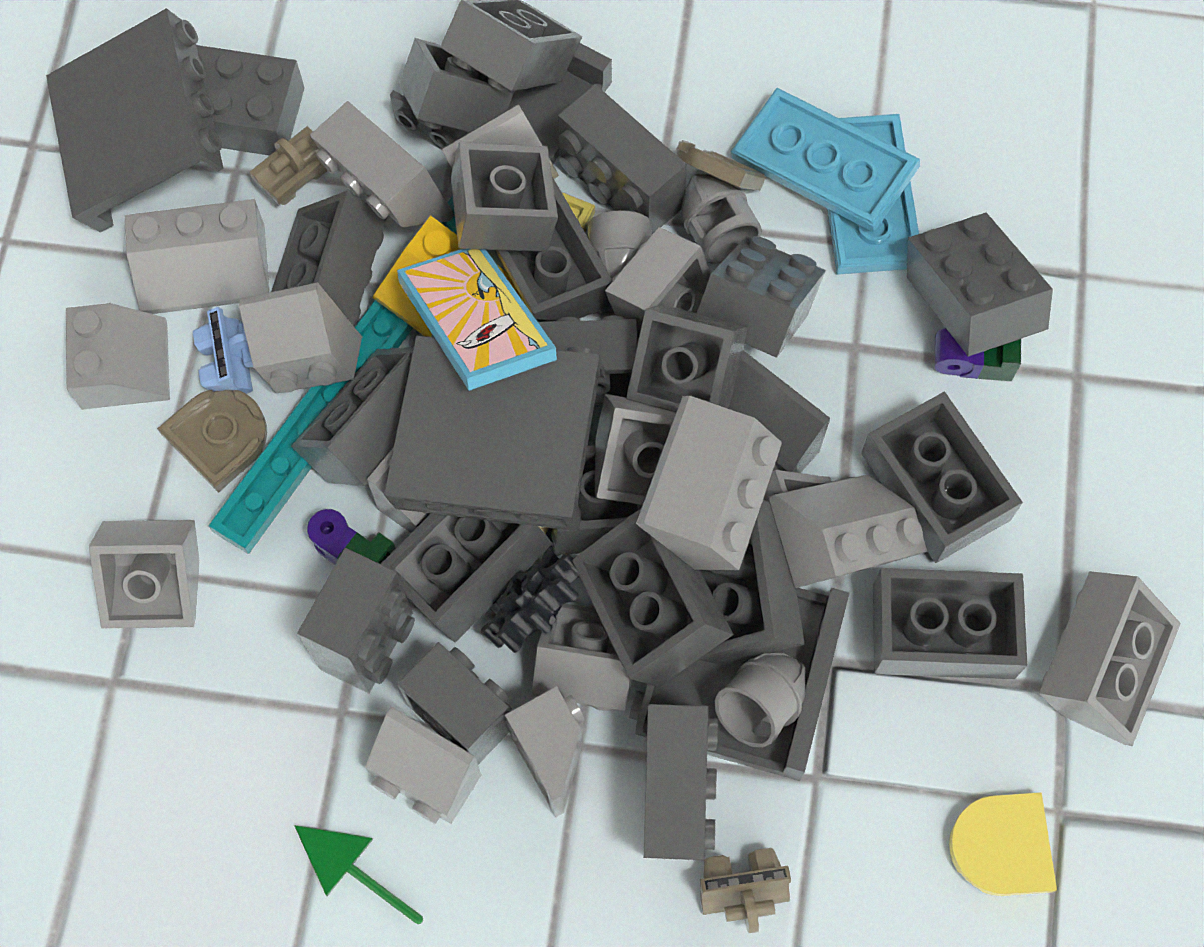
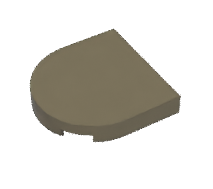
(720, 166)
(218, 434)

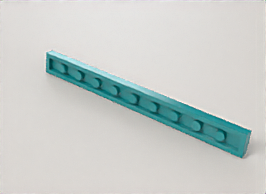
(280, 467)

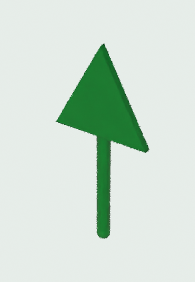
(334, 856)

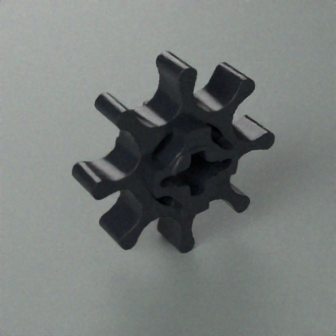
(532, 601)

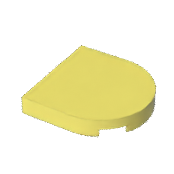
(1004, 845)

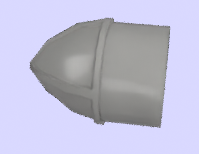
(717, 216)
(618, 237)
(763, 689)

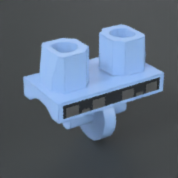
(231, 353)

